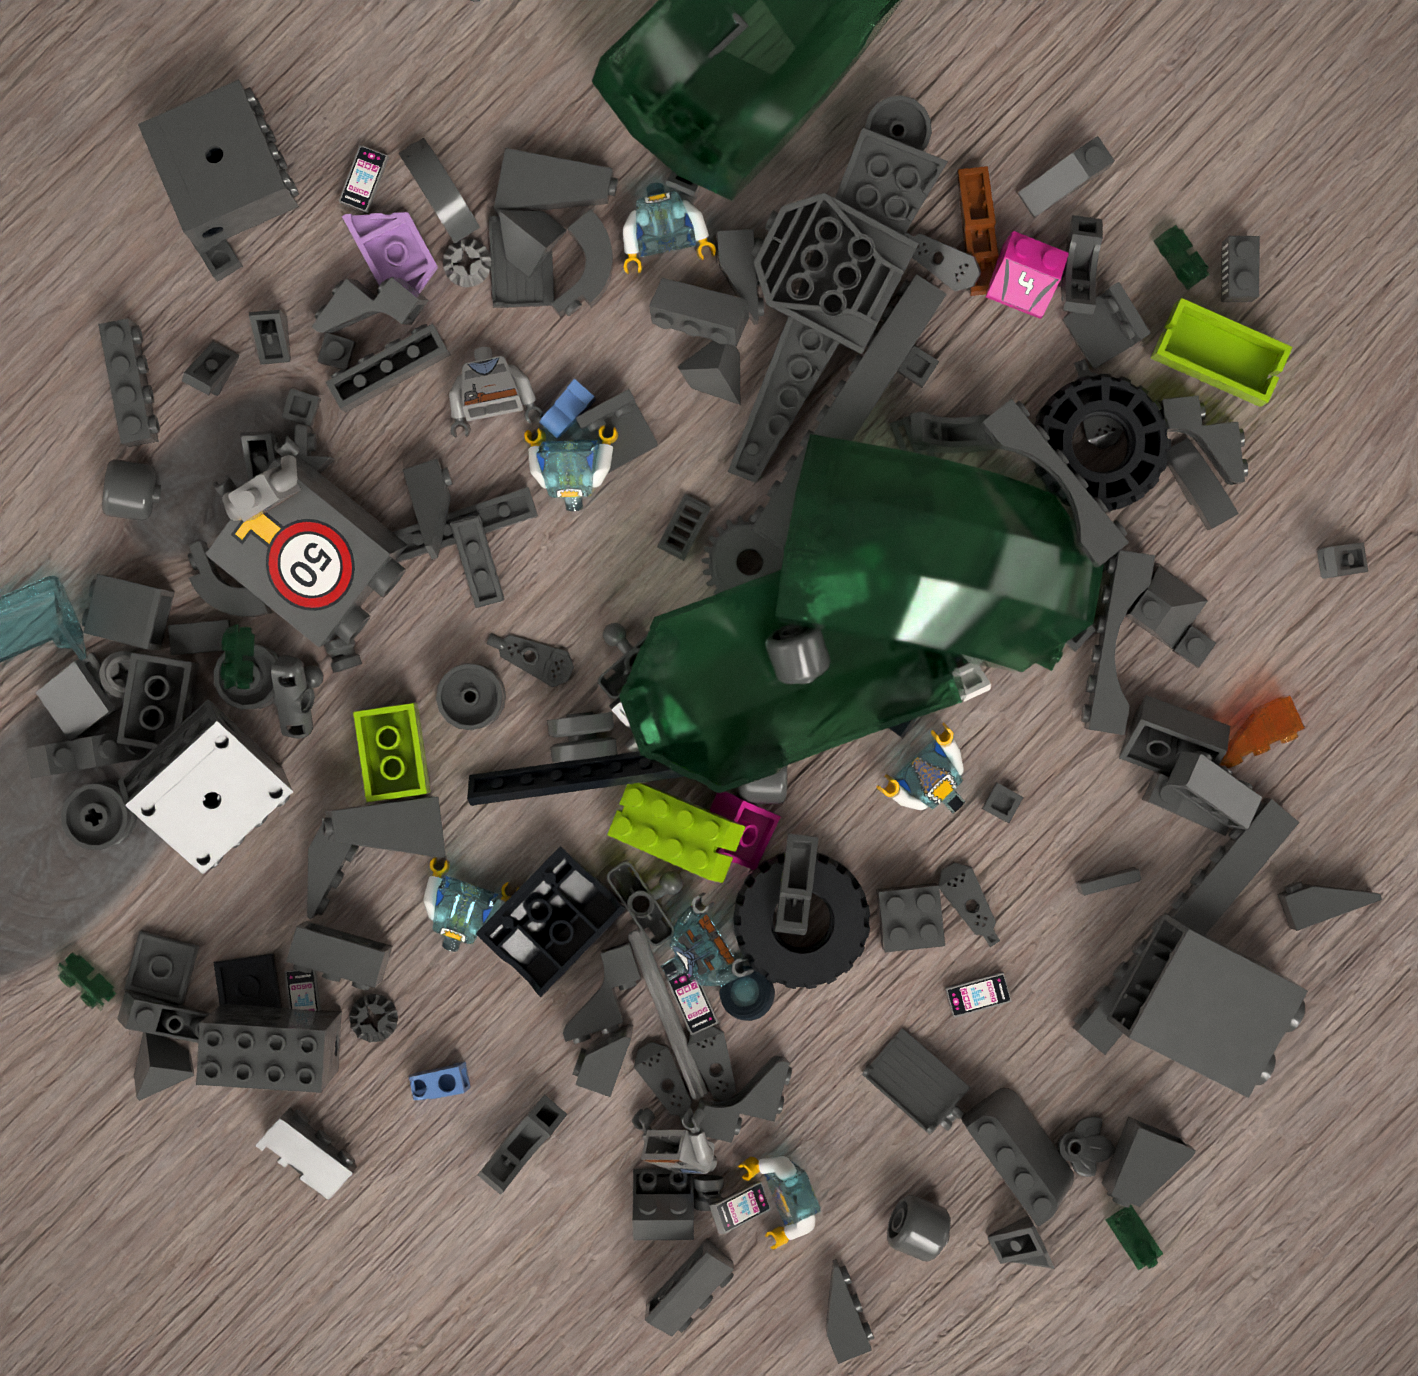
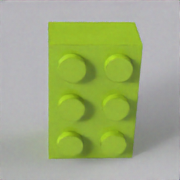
(392, 752)

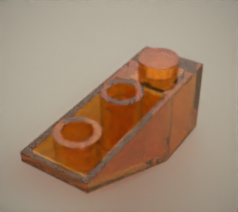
(1264, 726)

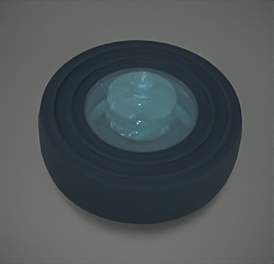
(748, 996)

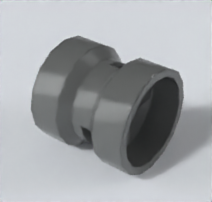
(342, 655)
(708, 1191)

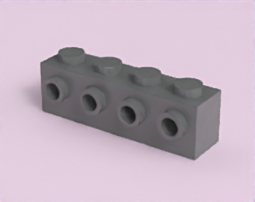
(388, 368)
(128, 382)

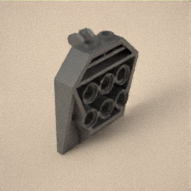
(796, 233)

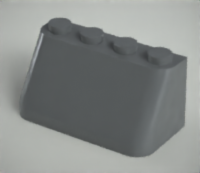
(1020, 1153)

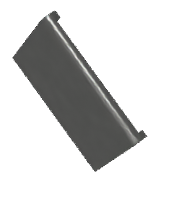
(509, 284)
(916, 1081)

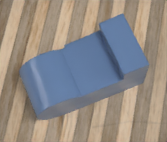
(567, 407)
(440, 1082)

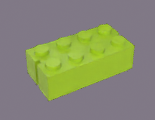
(1221, 352)
(676, 831)

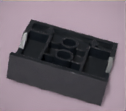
(551, 920)

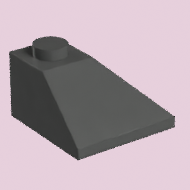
(1166, 608)

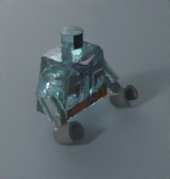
(701, 950)

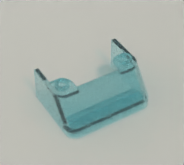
(37, 616)

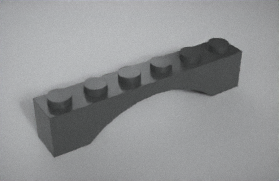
(1095, 531)
(1107, 705)

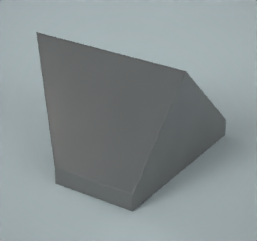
(528, 237)
(714, 371)
(160, 1065)
(1020, 1244)

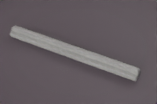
(667, 1013)

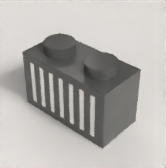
(1240, 268)

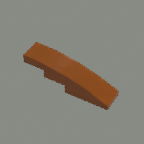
(978, 223)

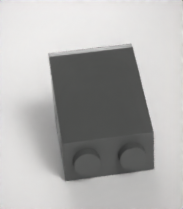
(127, 612)
(1143, 1162)

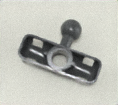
(615, 635)
(296, 696)
(669, 883)

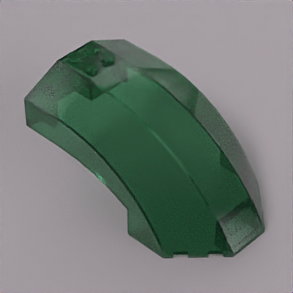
(737, 110)
(933, 556)
(719, 714)

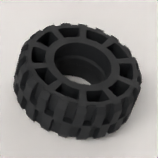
(1142, 427)
(809, 964)

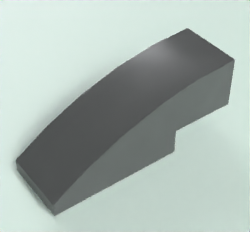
(1200, 484)
(796, 884)

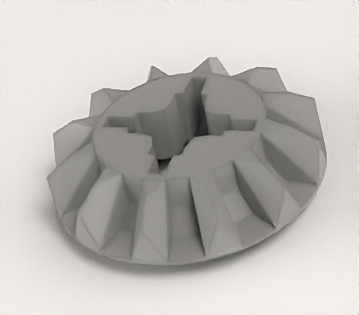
(479, 269)
(110, 669)

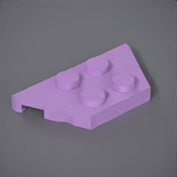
(392, 247)

